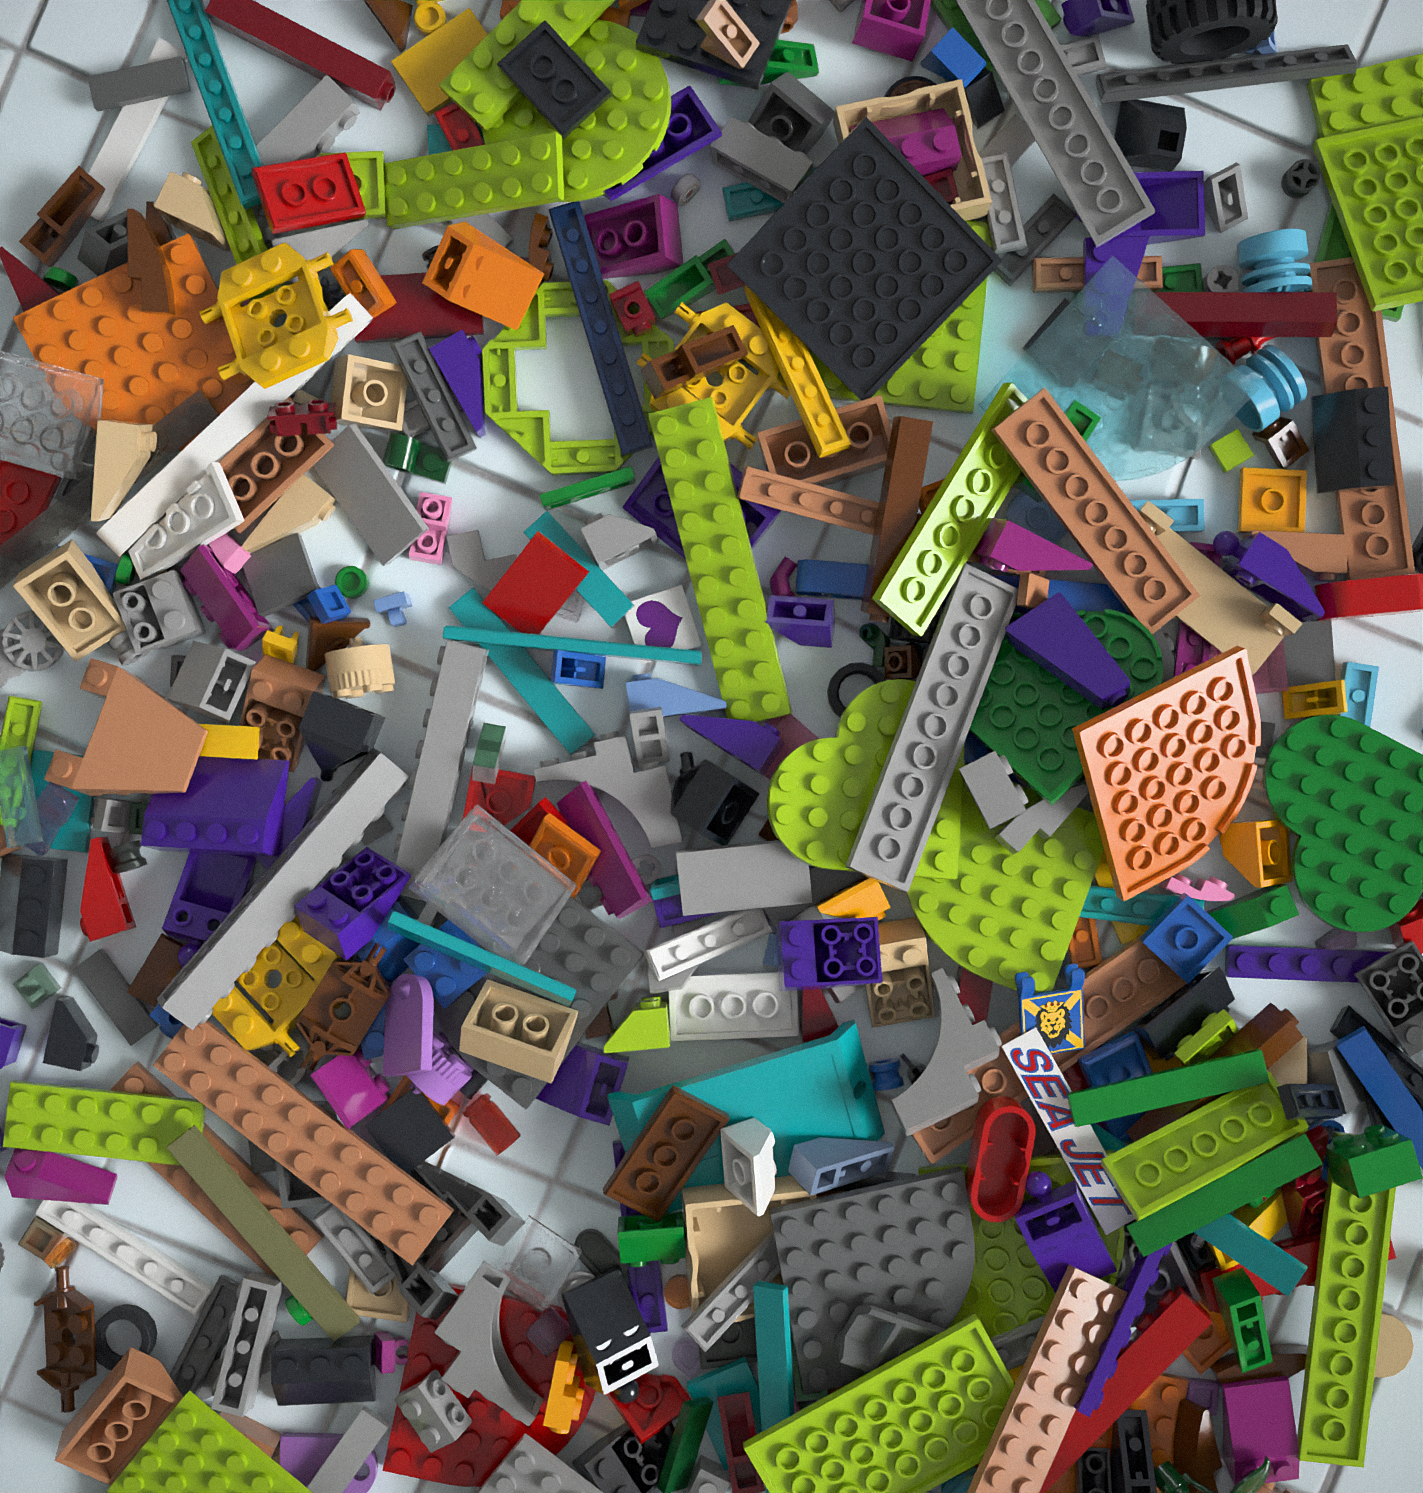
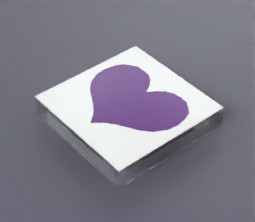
(663, 621)

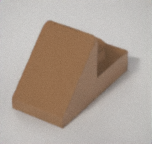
(726, 34)

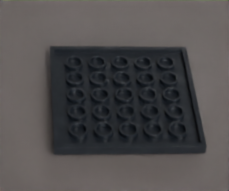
(864, 261)

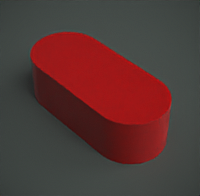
(1371, 597)
(999, 1158)

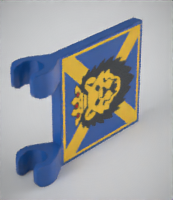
(1054, 1013)

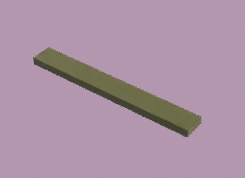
(263, 1233)

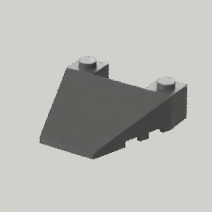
(472, 1212)

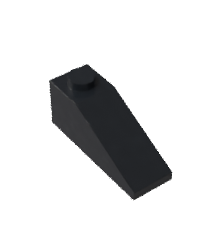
(1132, 1454)

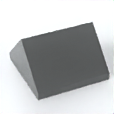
(1329, 1066)

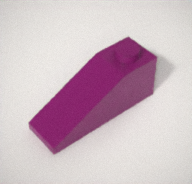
(57, 1178)

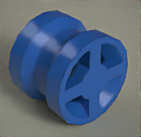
(886, 1074)

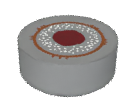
(685, 189)

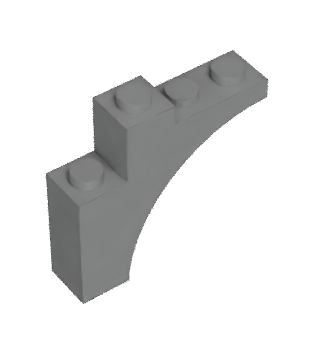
(612, 770)
(961, 1047)
(481, 1360)

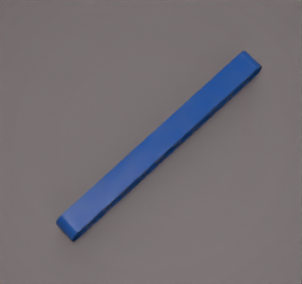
(848, 582)

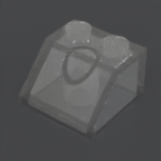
(537, 1263)

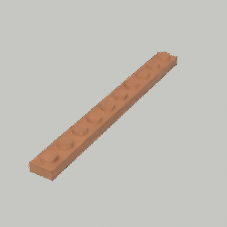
(819, 503)

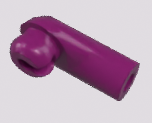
(779, 580)

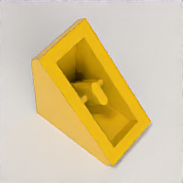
(1315, 700)

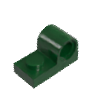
(415, 458)

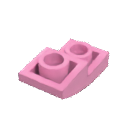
(435, 512)
(1203, 889)

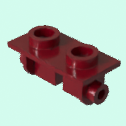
(290, 416)

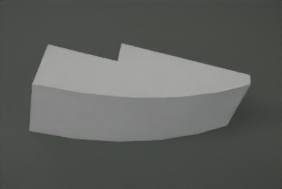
(1039, 819)

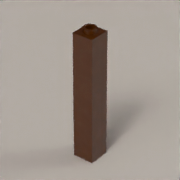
(897, 504)
(1269, 1030)

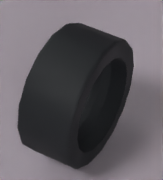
(844, 672)
(135, 1315)

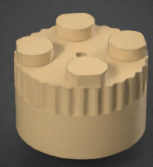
(360, 670)

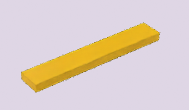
(802, 381)

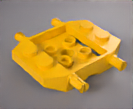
(268, 351)
(740, 386)
(281, 1003)

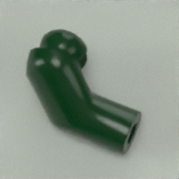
(877, 640)

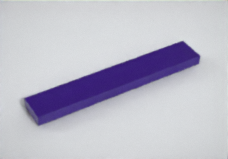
(646, 1280)

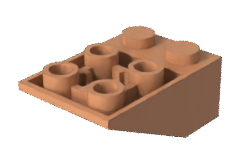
(276, 704)

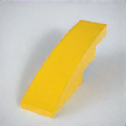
(231, 741)

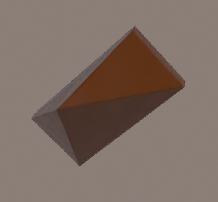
(394, 18)

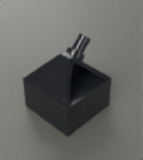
(338, 732)
(710, 799)

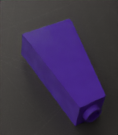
(1069, 650)

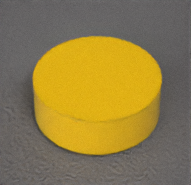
(429, 17)

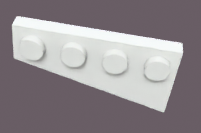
(195, 520)

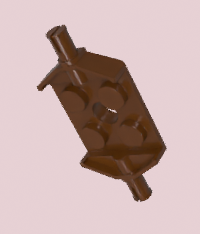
(349, 981)
(68, 1361)

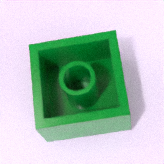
(1372, 1161)

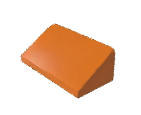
(360, 278)

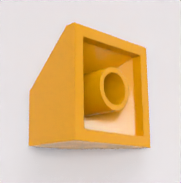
(1259, 851)
(857, 900)

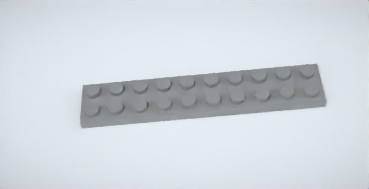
(1059, 115)
(933, 729)

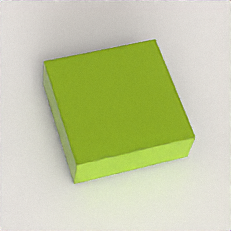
(1231, 450)

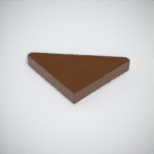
(330, 637)

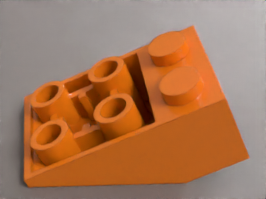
(482, 275)

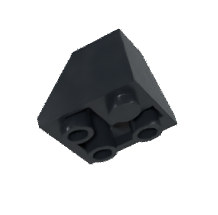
(1151, 133)

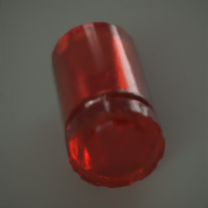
(491, 1123)

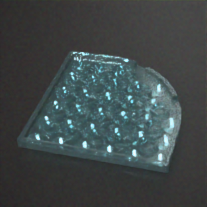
(1136, 368)

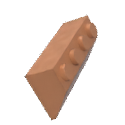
(790, 452)
(268, 466)
(118, 1417)

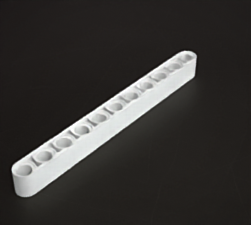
(214, 444)

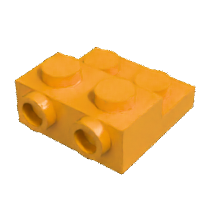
(564, 1396)

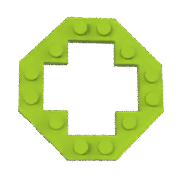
(533, 428)

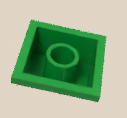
(647, 1240)

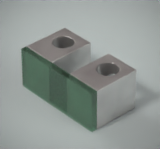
(488, 752)

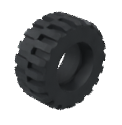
(1208, 28)

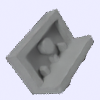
(433, 1411)

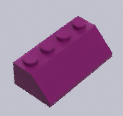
(613, 868)

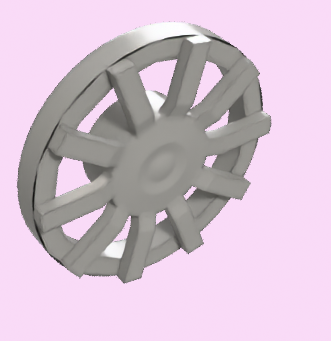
(32, 641)

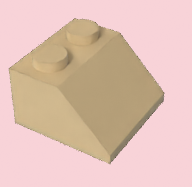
(191, 209)
(368, 393)

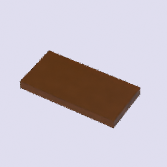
(665, 1153)

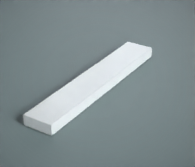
(128, 138)
(128, 1252)

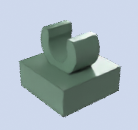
(37, 986)

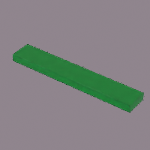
(1167, 1087)
(1224, 1195)

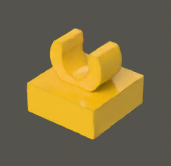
(280, 646)

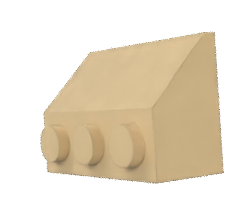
(518, 1031)

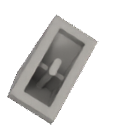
(1225, 198)

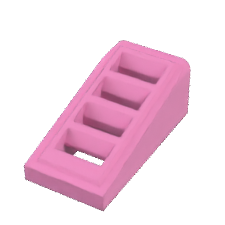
(229, 552)

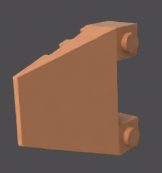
(136, 743)

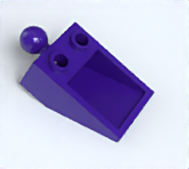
(1177, 206)
(1269, 573)
(207, 894)
(1063, 1232)

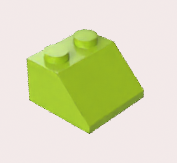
(642, 1027)

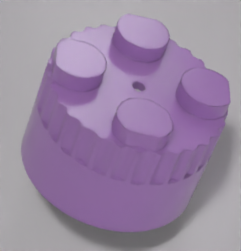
(447, 1074)

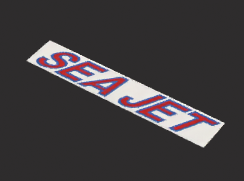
(1076, 1144)

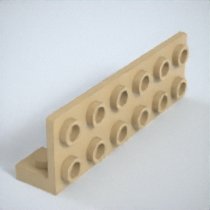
(1225, 609)

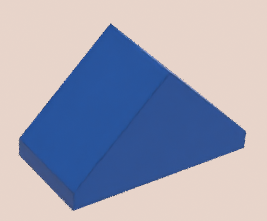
(954, 59)
(578, 669)

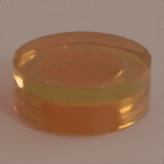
(60, 1253)
(677, 1291)

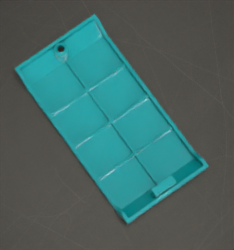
(795, 1092)

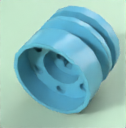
(1273, 260)
(1278, 384)

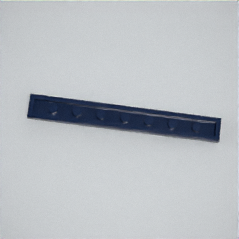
(600, 328)

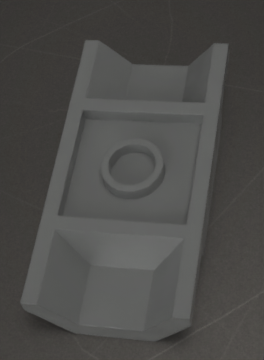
(879, 1336)

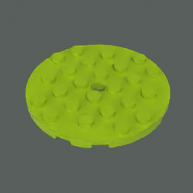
(621, 131)

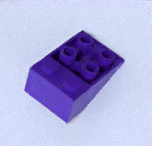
(352, 902)
(828, 953)
(584, 1083)

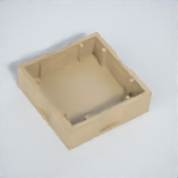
(970, 177)
(723, 1232)

